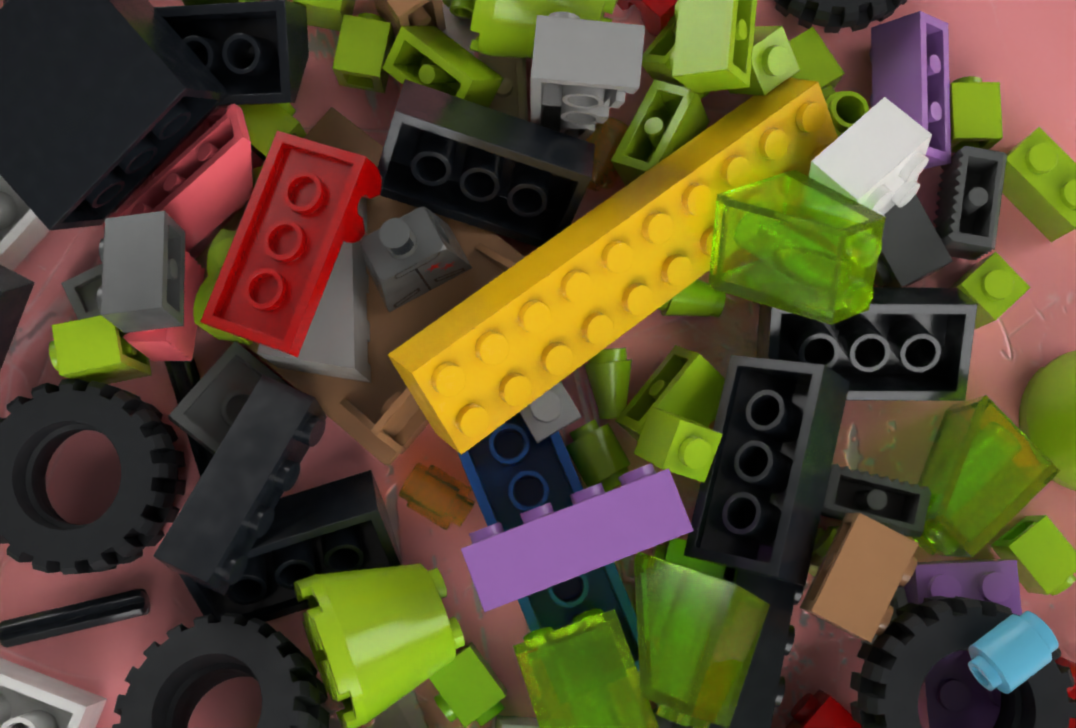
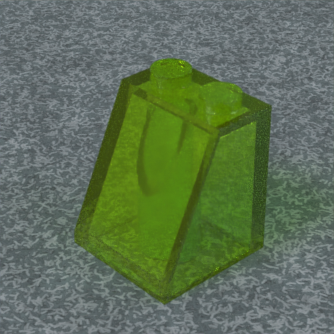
(796, 247)
(978, 478)
(693, 641)
(584, 675)

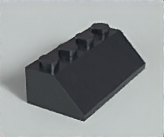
(249, 46)
(769, 468)
(311, 534)

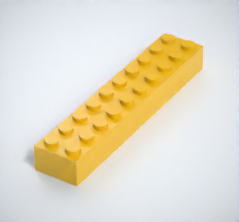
(602, 270)

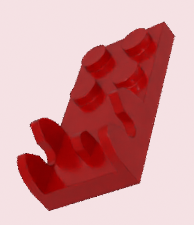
(290, 241)

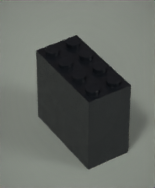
(93, 103)

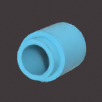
(1012, 652)

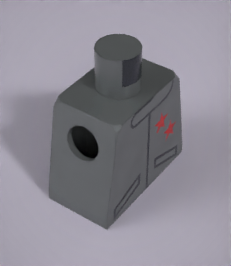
(412, 256)

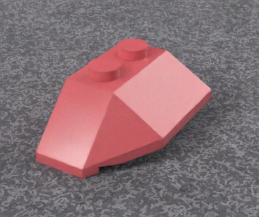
(201, 178)

